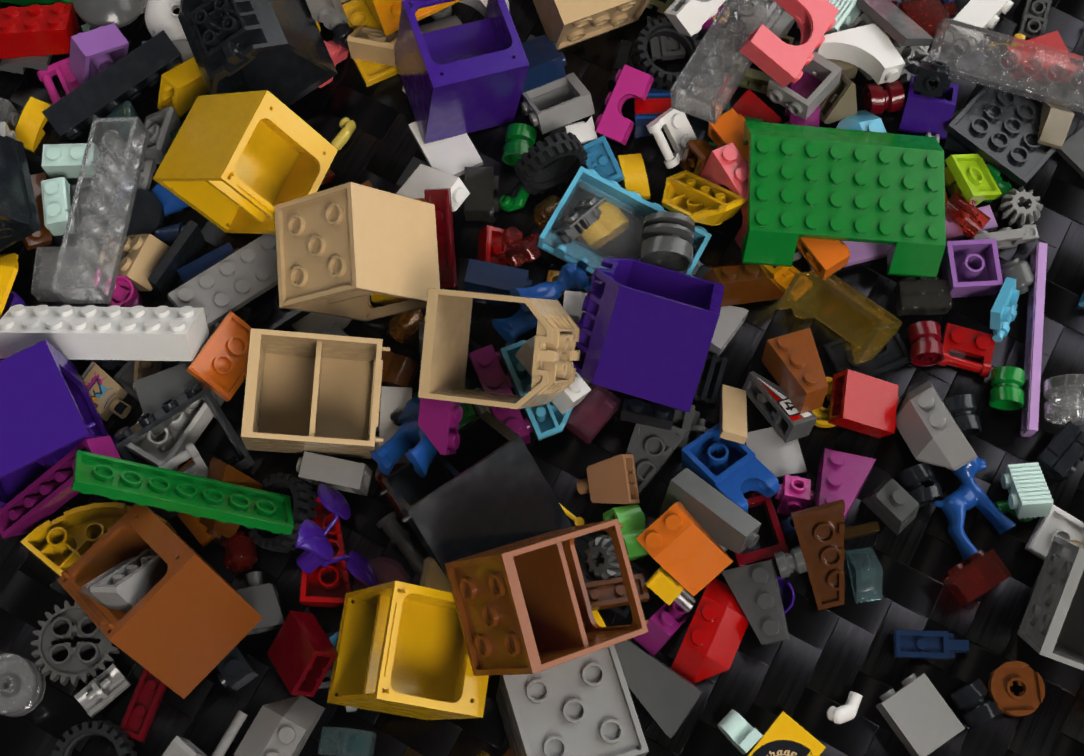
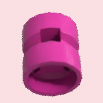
(125, 293)

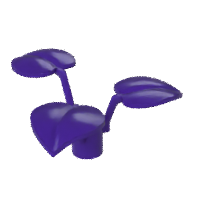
(318, 548)

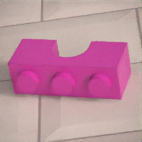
(629, 84)

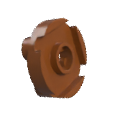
(1024, 676)

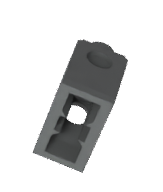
(892, 505)
(265, 601)

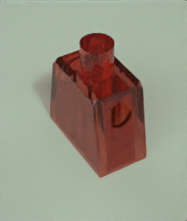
(928, 13)

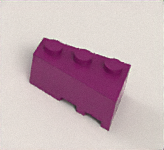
(841, 477)

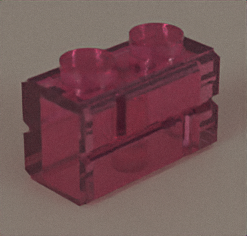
(593, 413)

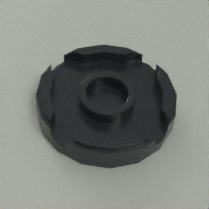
(146, 213)

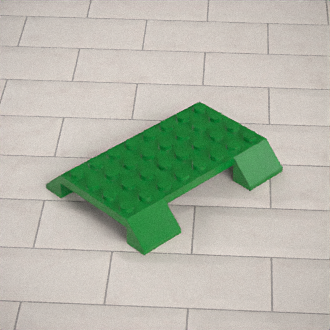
(844, 190)

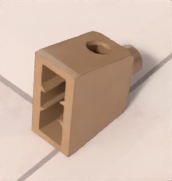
(611, 481)

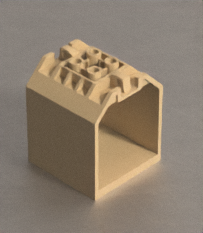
(447, 350)

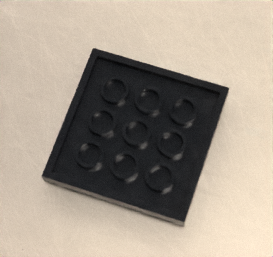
(1004, 132)

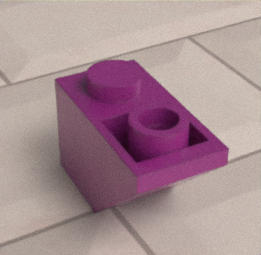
(440, 423)
(662, 627)

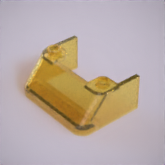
(843, 311)

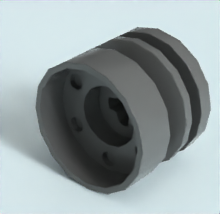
(668, 240)

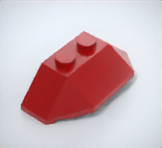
(711, 635)

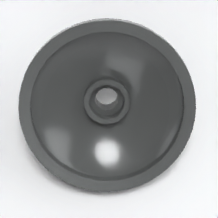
(106, 12)

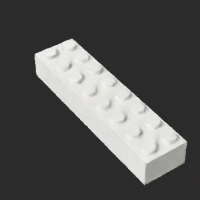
(106, 332)

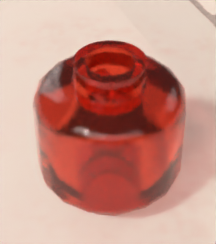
(239, 552)

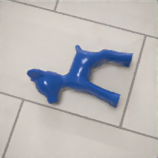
(570, 279)
(404, 438)
(964, 499)

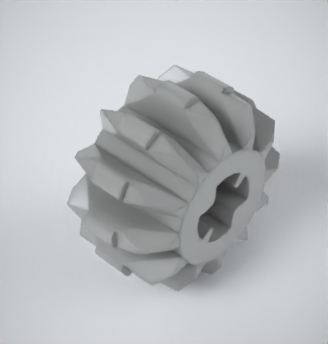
(1020, 207)

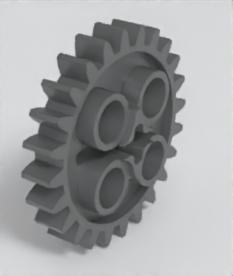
(74, 666)

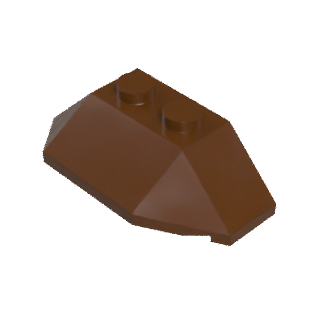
(742, 282)

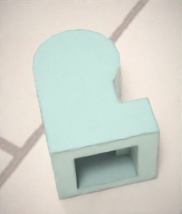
(739, 732)

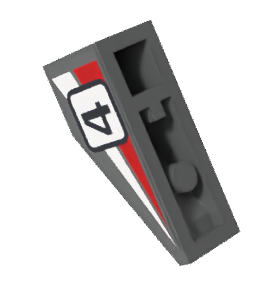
(778, 408)

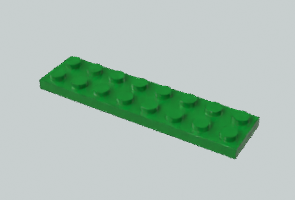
(181, 492)

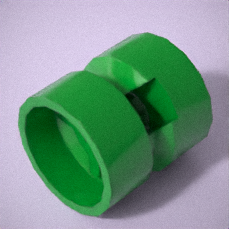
(518, 140)
(1007, 388)

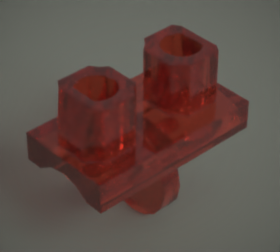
(965, 215)
(518, 249)

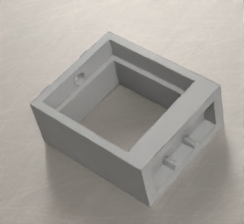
(553, 93)
(799, 106)
(335, 472)

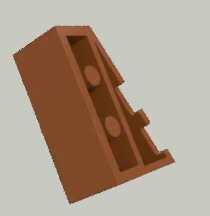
(797, 369)

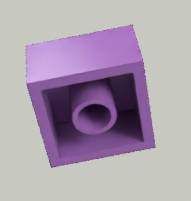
(96, 51)
(972, 268)

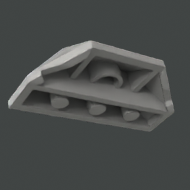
(932, 430)
(127, 581)
(281, 728)

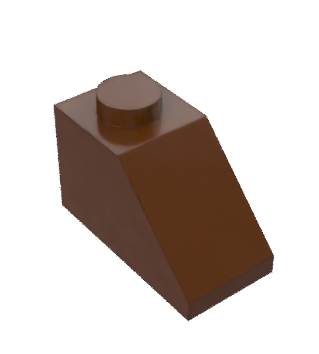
(696, 156)

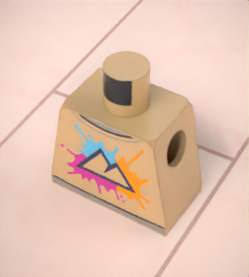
(105, 393)

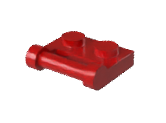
(968, 343)

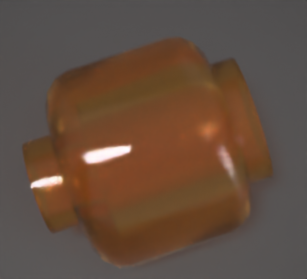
(544, 210)
(405, 326)

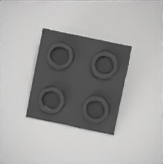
(584, 216)

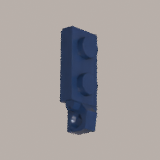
(927, 644)

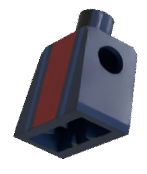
(646, 111)

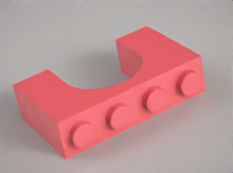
(786, 61)
(729, 171)

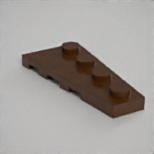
(822, 545)

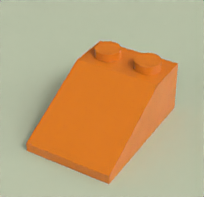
(684, 548)

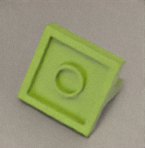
(970, 178)

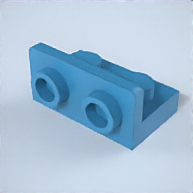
(602, 160)

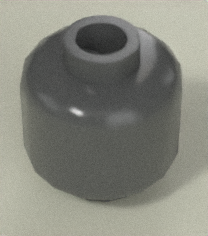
(1018, 270)

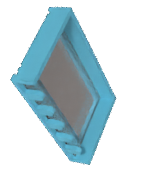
(615, 233)

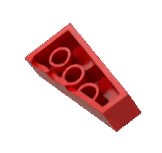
(327, 585)

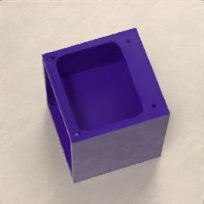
(461, 74)
(41, 415)

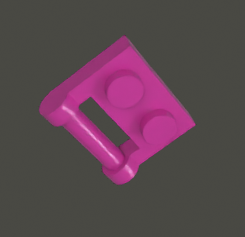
(65, 76)

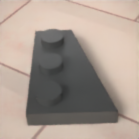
(651, 450)
(760, 599)

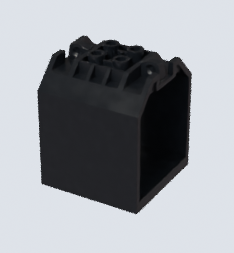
(257, 46)

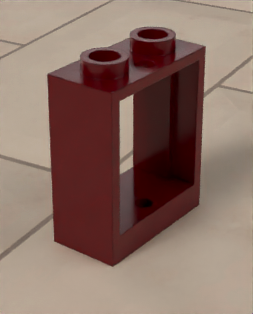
(765, 554)

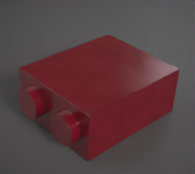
(302, 653)

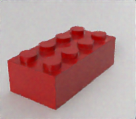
(37, 30)

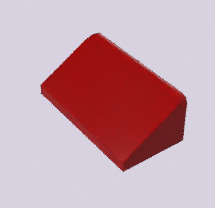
(752, 106)
(491, 244)

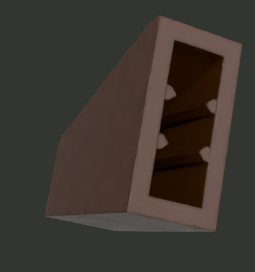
(223, 472)

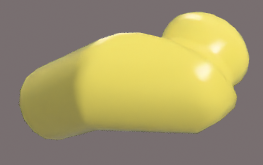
(348, 127)

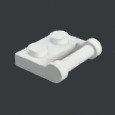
(678, 132)

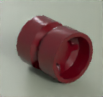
(885, 97)
(925, 343)

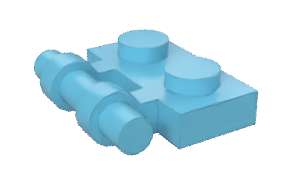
(1004, 309)

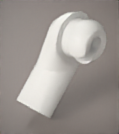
(845, 712)

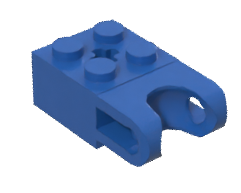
(728, 467)

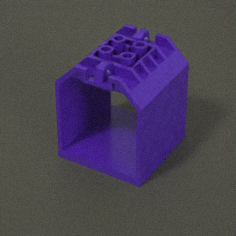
(647, 330)

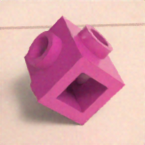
(794, 495)

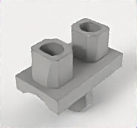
(102, 690)

